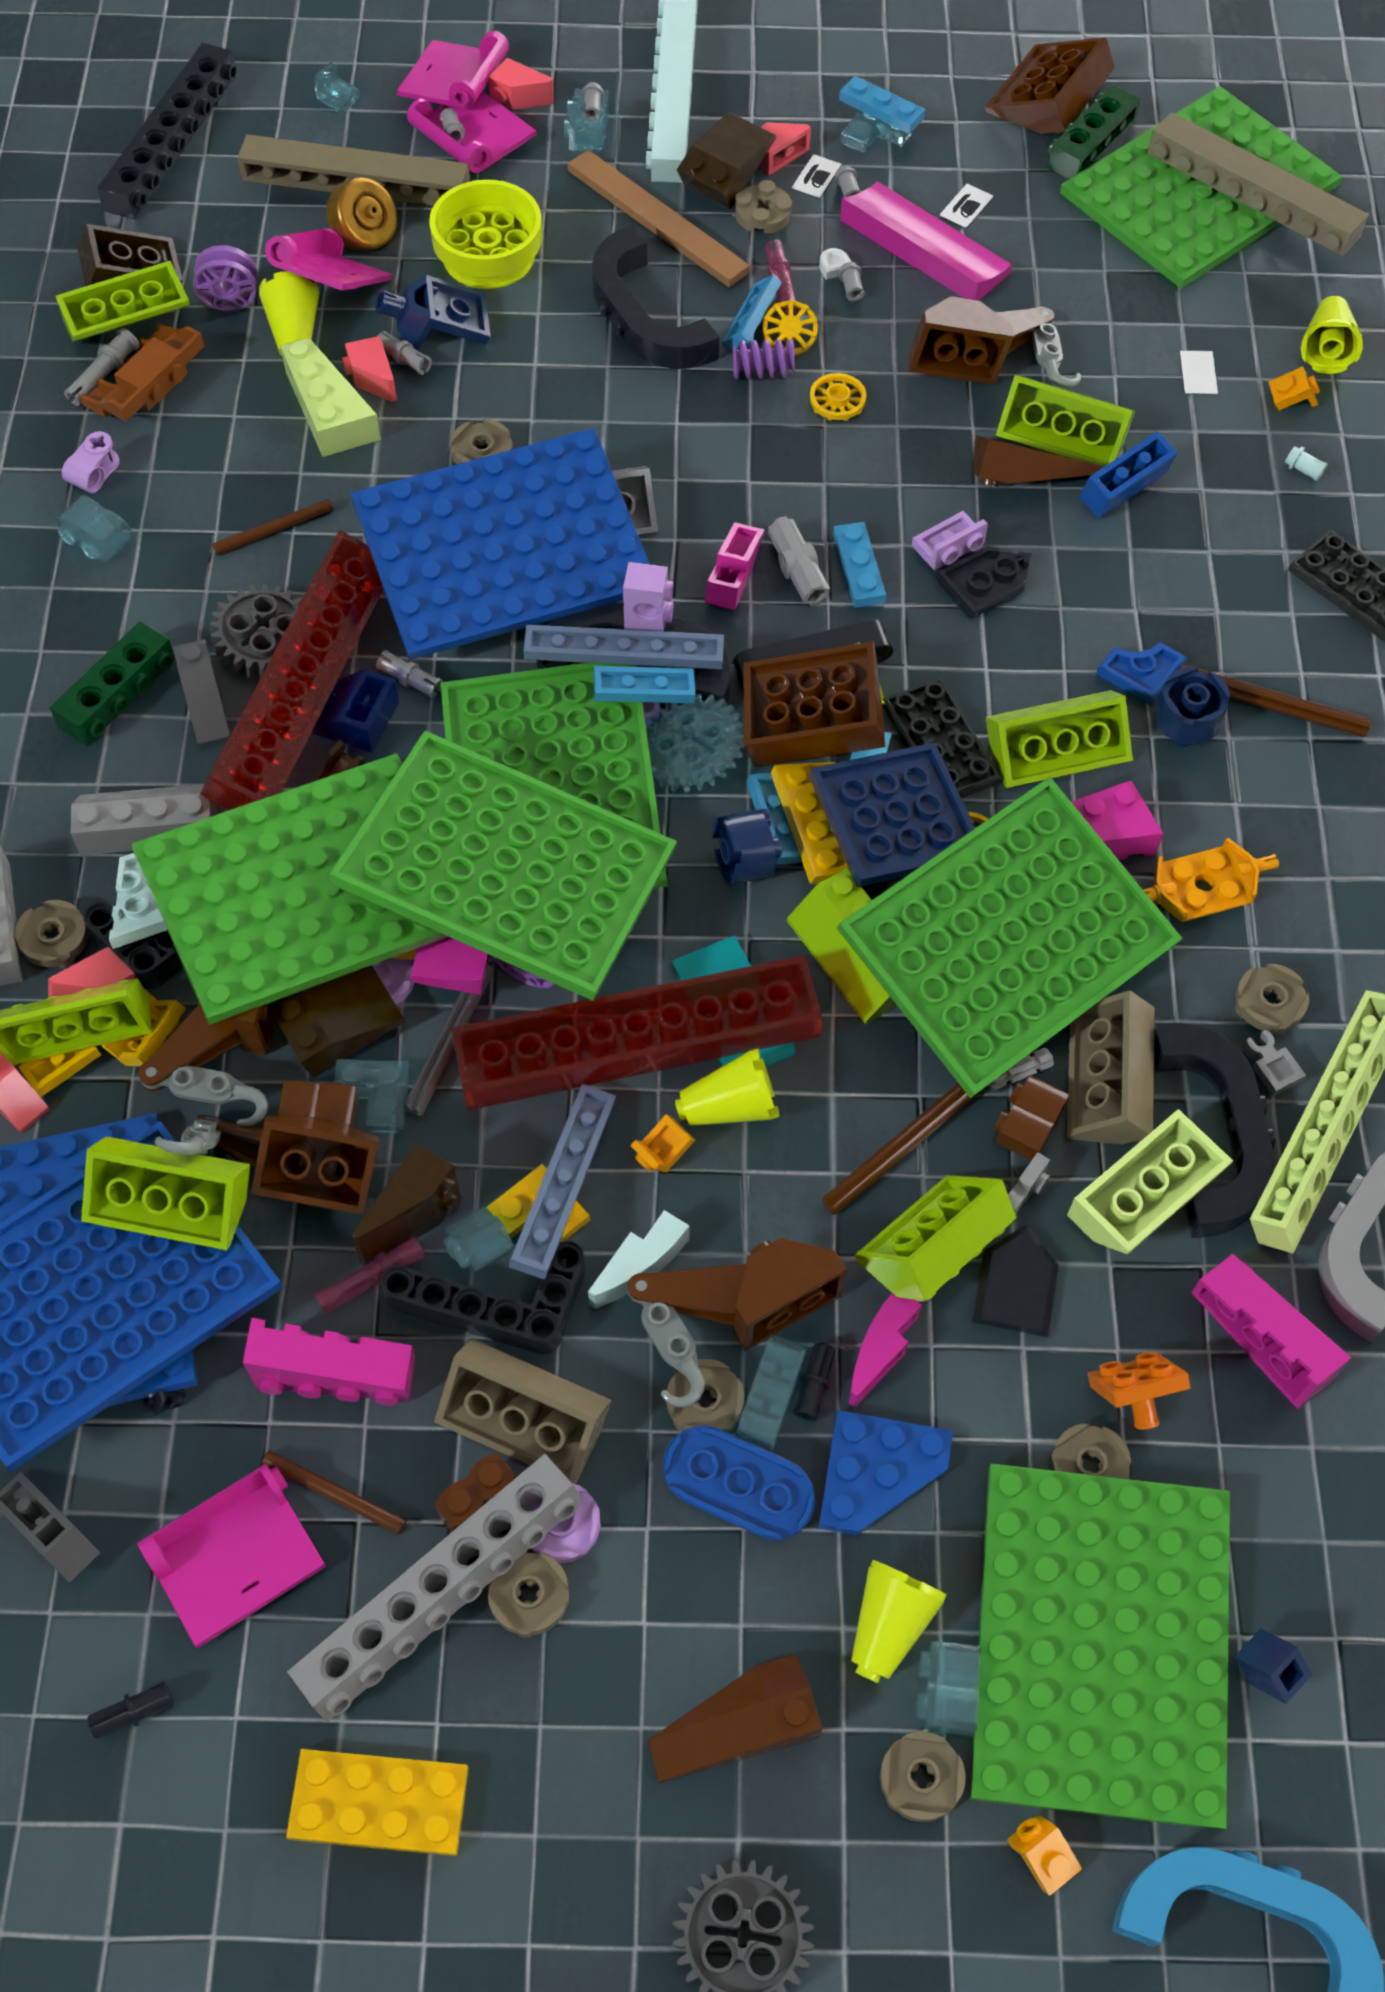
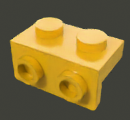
(138, 1049)

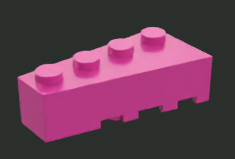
(1121, 820)
(1270, 1330)
(328, 1365)

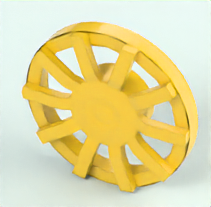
(791, 326)
(838, 396)

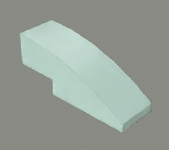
(639, 1256)

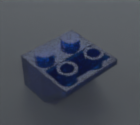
(358, 710)

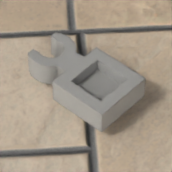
(1274, 1068)
(1031, 1180)

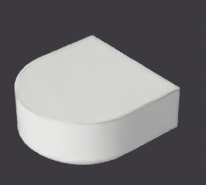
(831, 262)

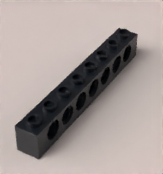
(167, 131)

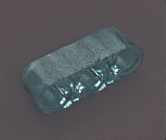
(771, 1392)

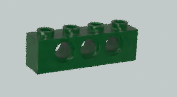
(1093, 132)
(113, 683)

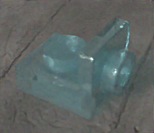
(334, 90)

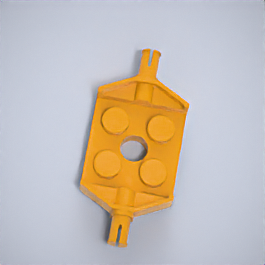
(1226, 868)

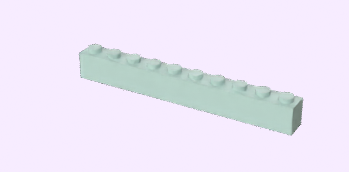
(673, 89)

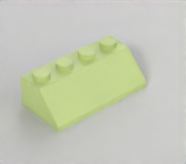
(1148, 1184)

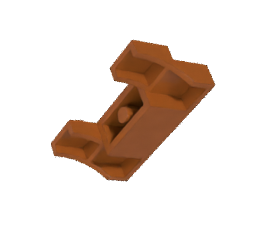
(147, 374)

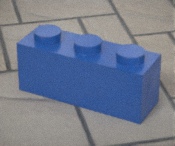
(1128, 474)

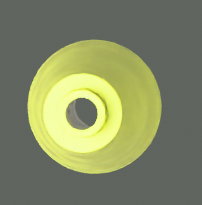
(289, 306)
(1332, 337)
(730, 1094)
(891, 1619)

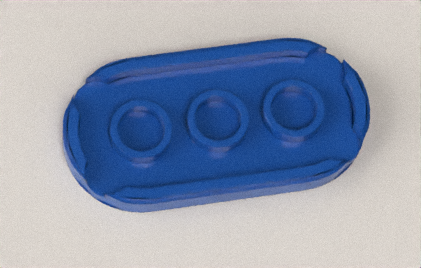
(739, 1482)

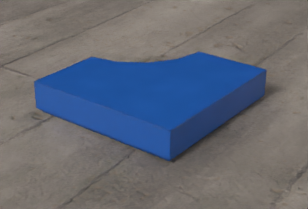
(1141, 672)

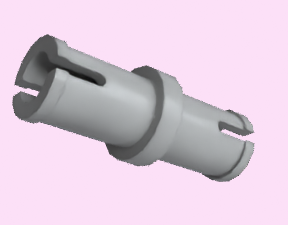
(405, 354)
(409, 674)

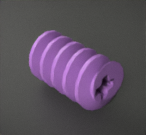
(763, 359)

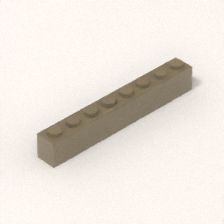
(328, 166)
(1257, 184)

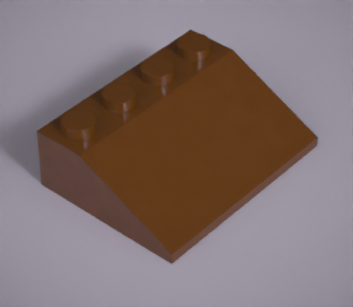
(1053, 84)
(813, 705)

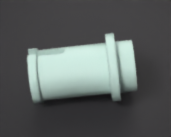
(1305, 463)

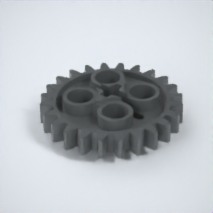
(250, 624)
(749, 1893)

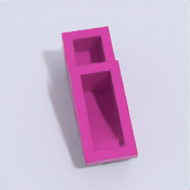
(733, 566)
(882, 1345)

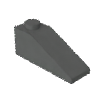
(202, 693)
(46, 1527)

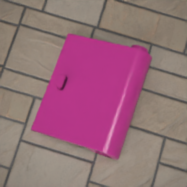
(454, 72)
(488, 126)
(319, 258)
(227, 1547)

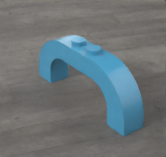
(1277, 1891)

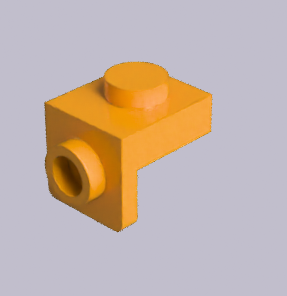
(1294, 388)
(663, 1145)
(1045, 1853)

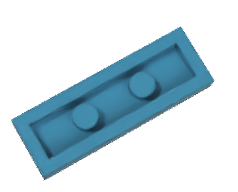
(882, 104)
(752, 312)
(859, 564)
(644, 684)
(766, 797)

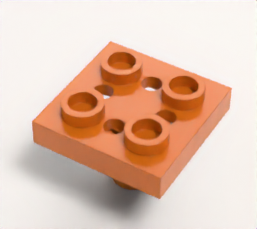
(1139, 1384)

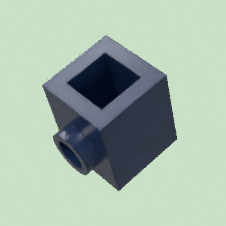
(1273, 1665)

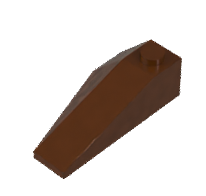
(1010, 463)
(747, 1718)

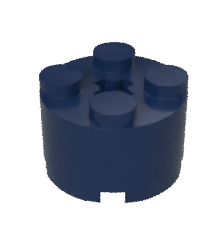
(1192, 706)
(746, 846)

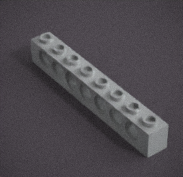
(416, 1587)

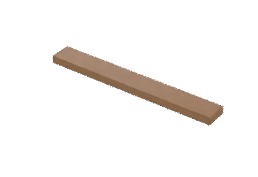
(659, 218)

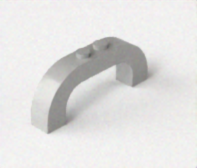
(1341, 1275)

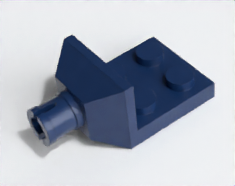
(437, 306)

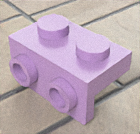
(950, 540)

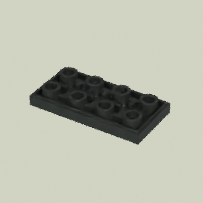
(1345, 579)
(932, 716)

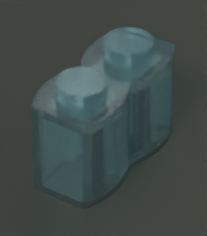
(93, 529)
(477, 1240)
(951, 1688)

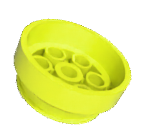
(486, 233)

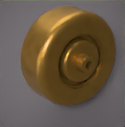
(362, 214)

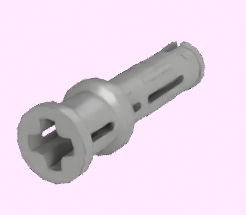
(110, 358)

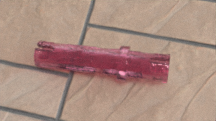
(781, 268)
(368, 1275)

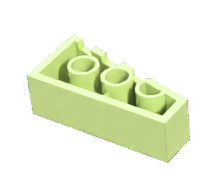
(330, 404)

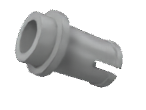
(592, 96)
(452, 125)
(846, 179)
(850, 276)

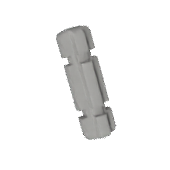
(1041, 1060)

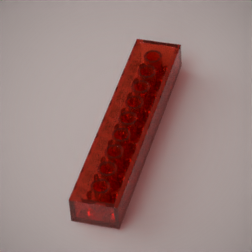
(298, 678)
(636, 1032)

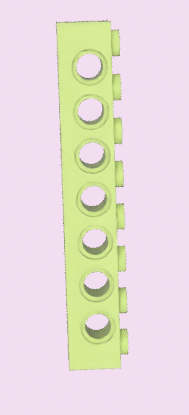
(1323, 1129)

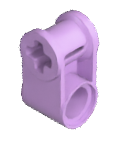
(91, 466)

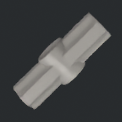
(798, 561)

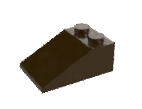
(725, 159)
(116, 252)
(336, 1018)
(409, 1205)

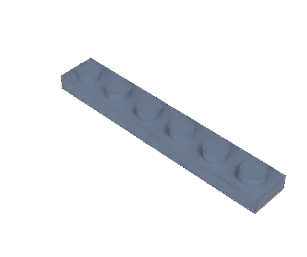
(624, 646)
(562, 1182)

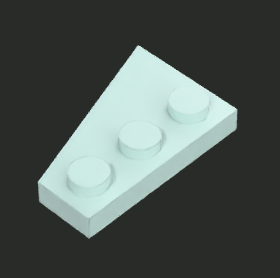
(135, 909)

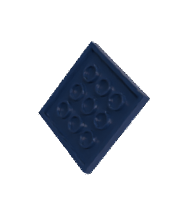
(891, 811)

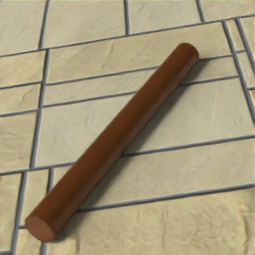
(272, 527)
(335, 1493)

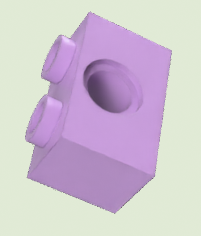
(647, 597)

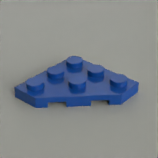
(878, 1468)

